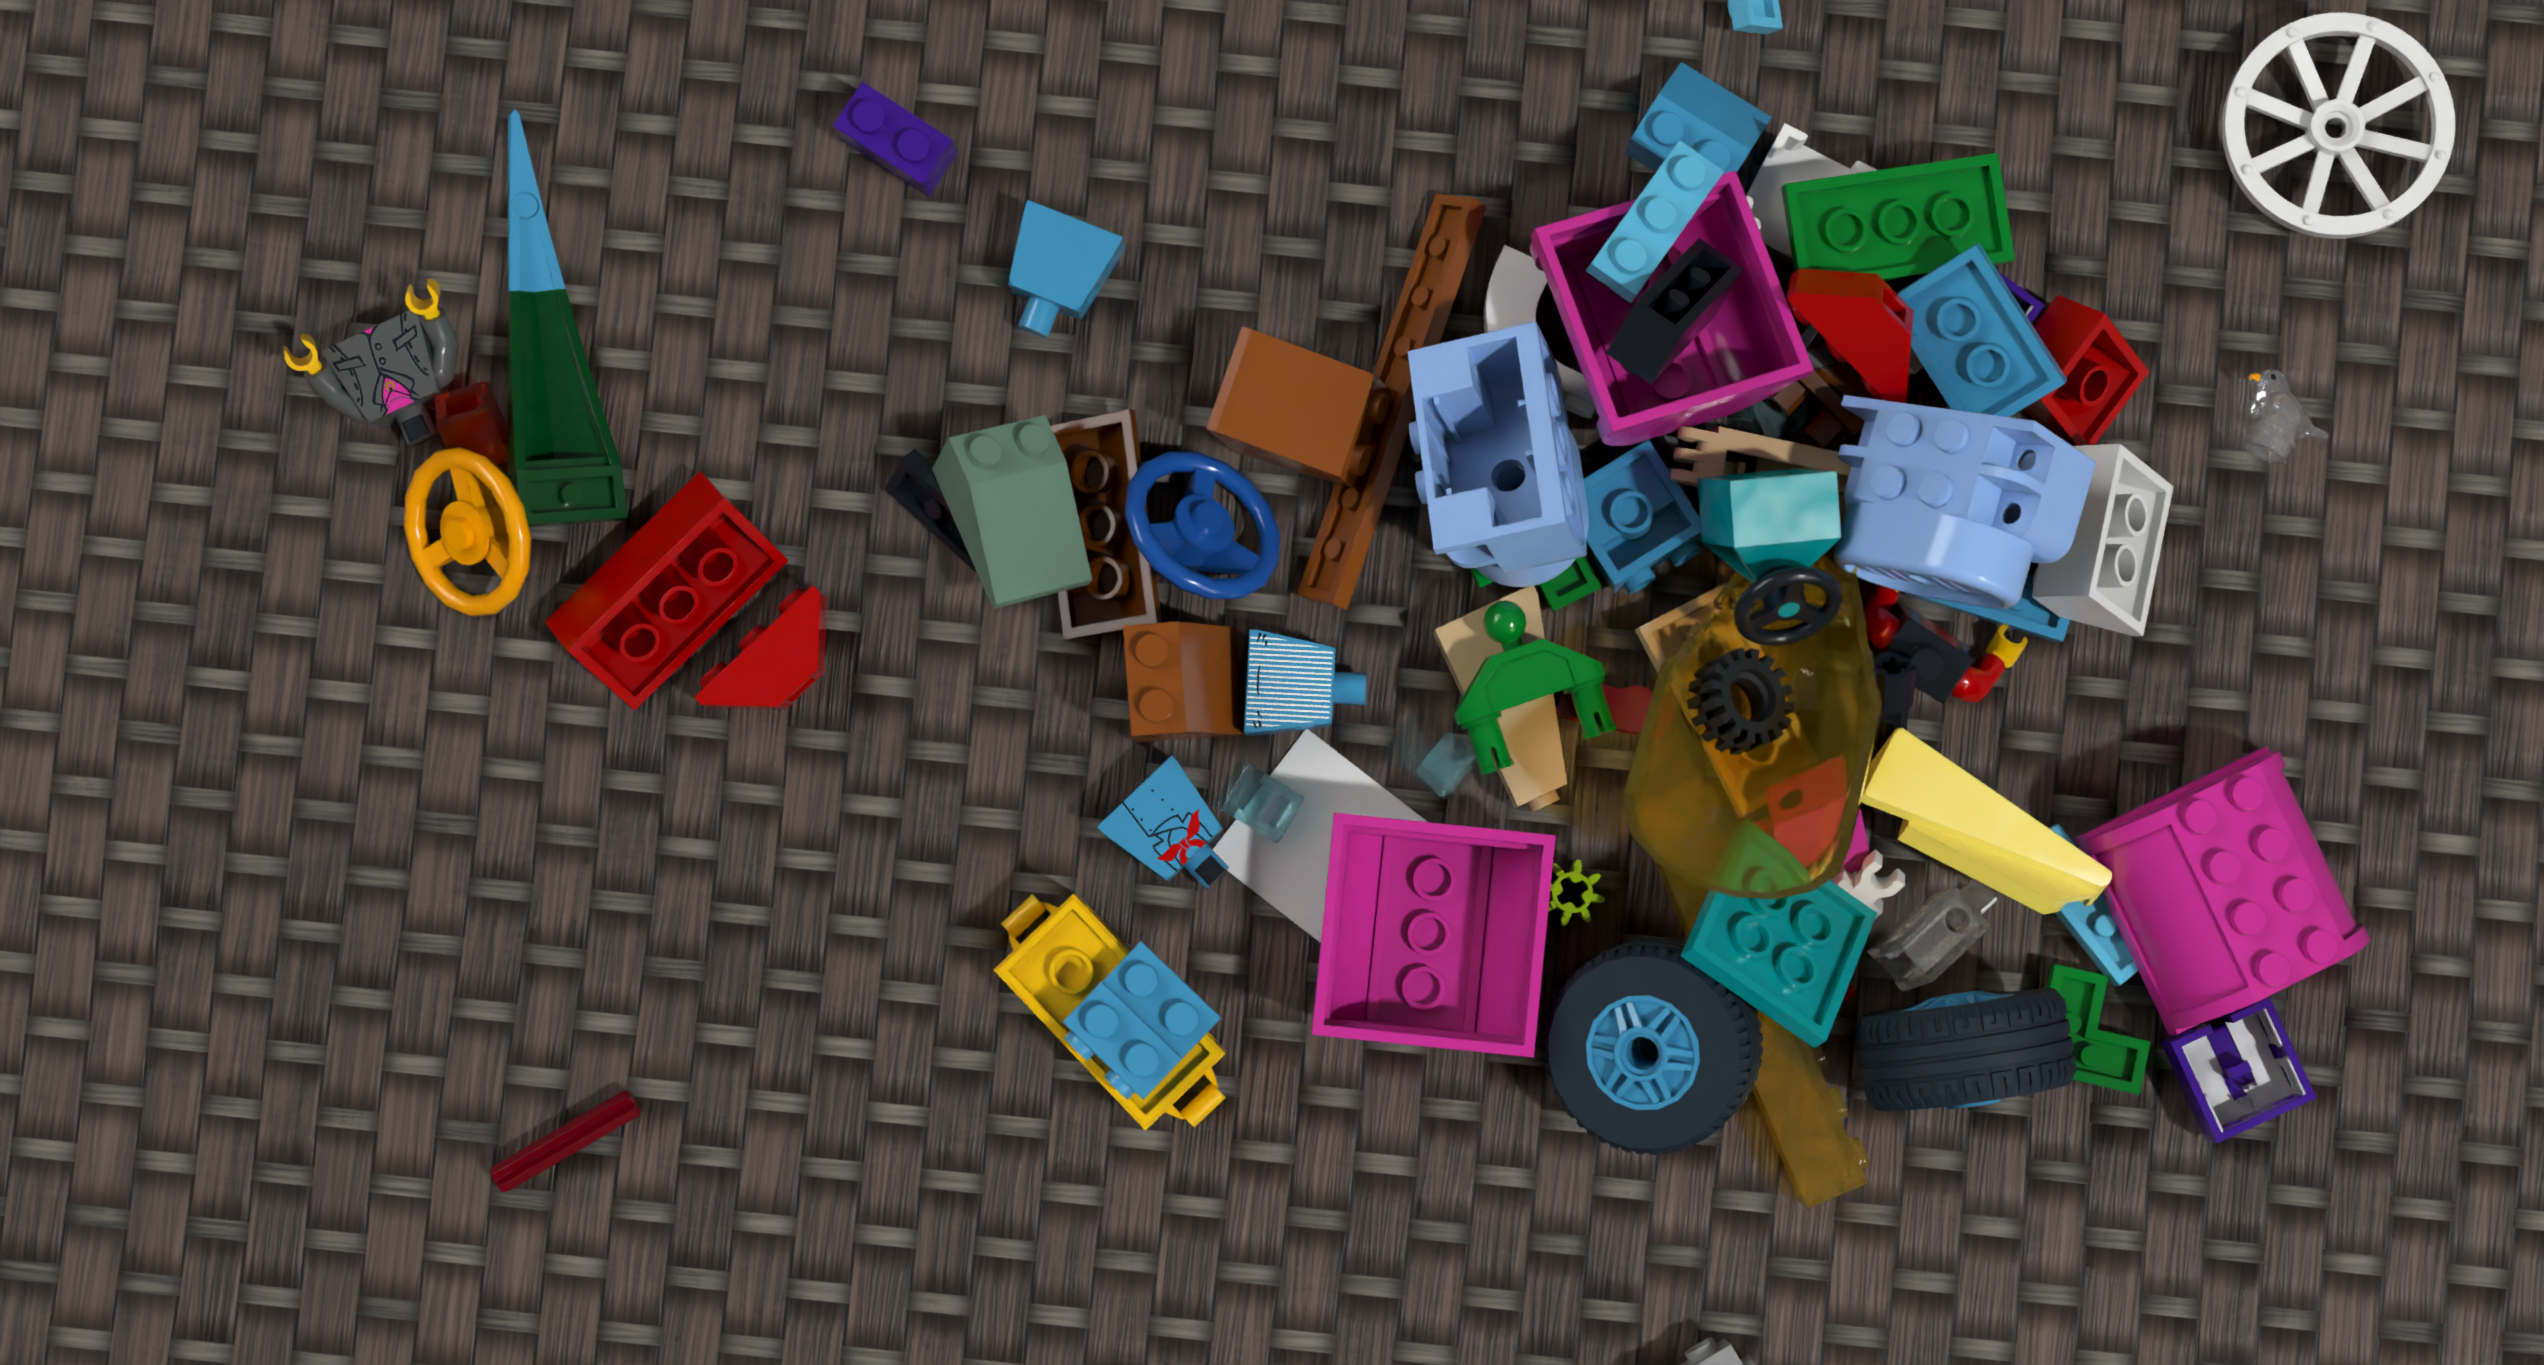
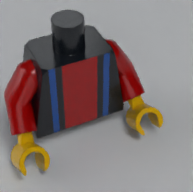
(1942, 661)

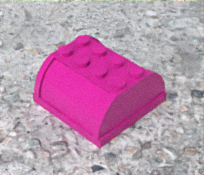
(1730, 365)
(2222, 892)
(1433, 935)

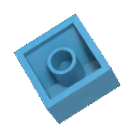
(1702, 117)

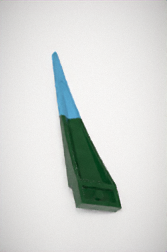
(557, 428)

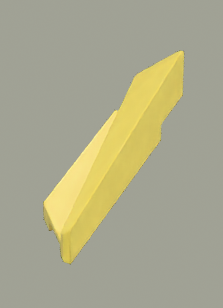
(1978, 829)

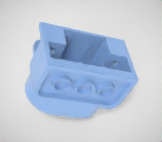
(1493, 421)
(1956, 501)

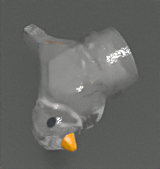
(2277, 419)

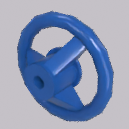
(1202, 528)

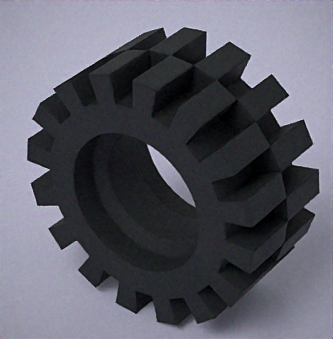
(1762, 690)

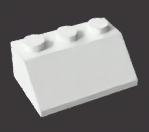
(2116, 546)

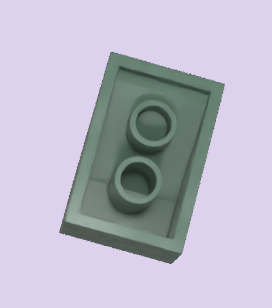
(1015, 510)

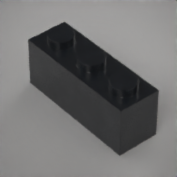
(1674, 311)

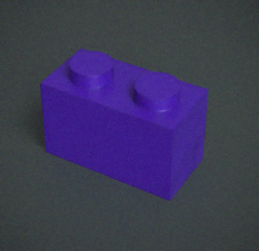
(895, 139)

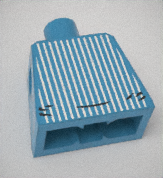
(1294, 685)

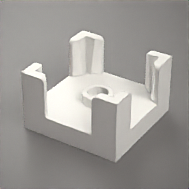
(1788, 163)

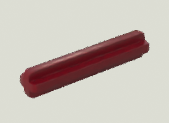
(565, 1141)

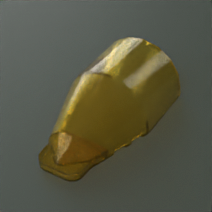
(1787, 810)

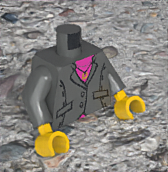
(389, 369)

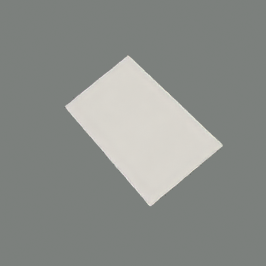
(1295, 869)

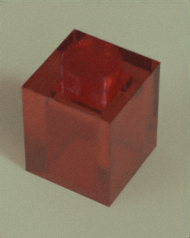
(473, 421)

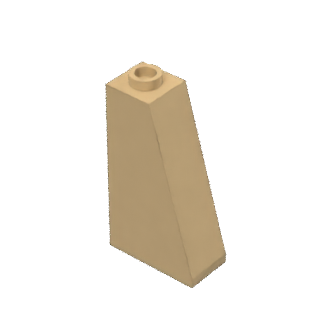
(1528, 728)

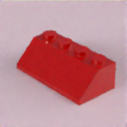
(666, 591)

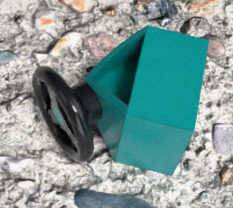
(1771, 534)

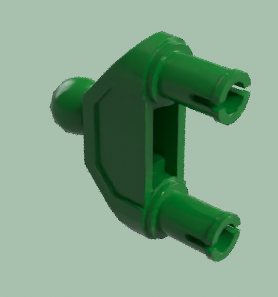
(1523, 675)

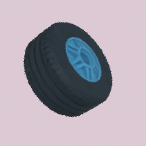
(1965, 1050)
(1614, 1076)

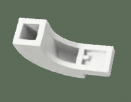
(1513, 301)

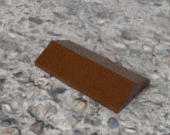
(1124, 590)

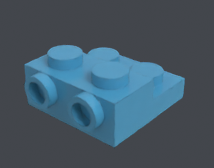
(1638, 520)
(1139, 1022)

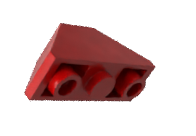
(1860, 325)
(774, 661)

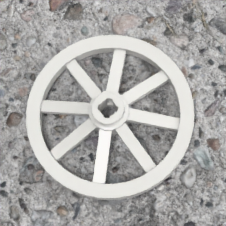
(2338, 113)

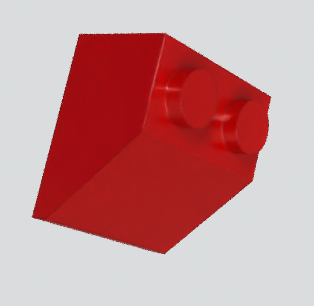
(2098, 370)

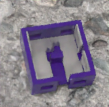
(2238, 1071)

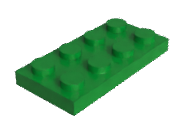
(1899, 218)

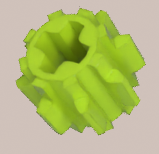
(1585, 897)

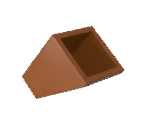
(1298, 409)
(1182, 681)

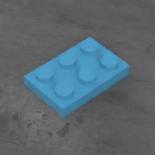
(1978, 338)

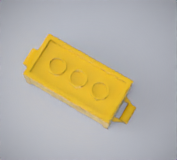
(1062, 966)

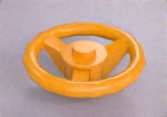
(480, 525)

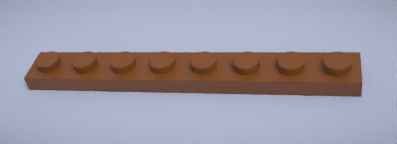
(1415, 324)

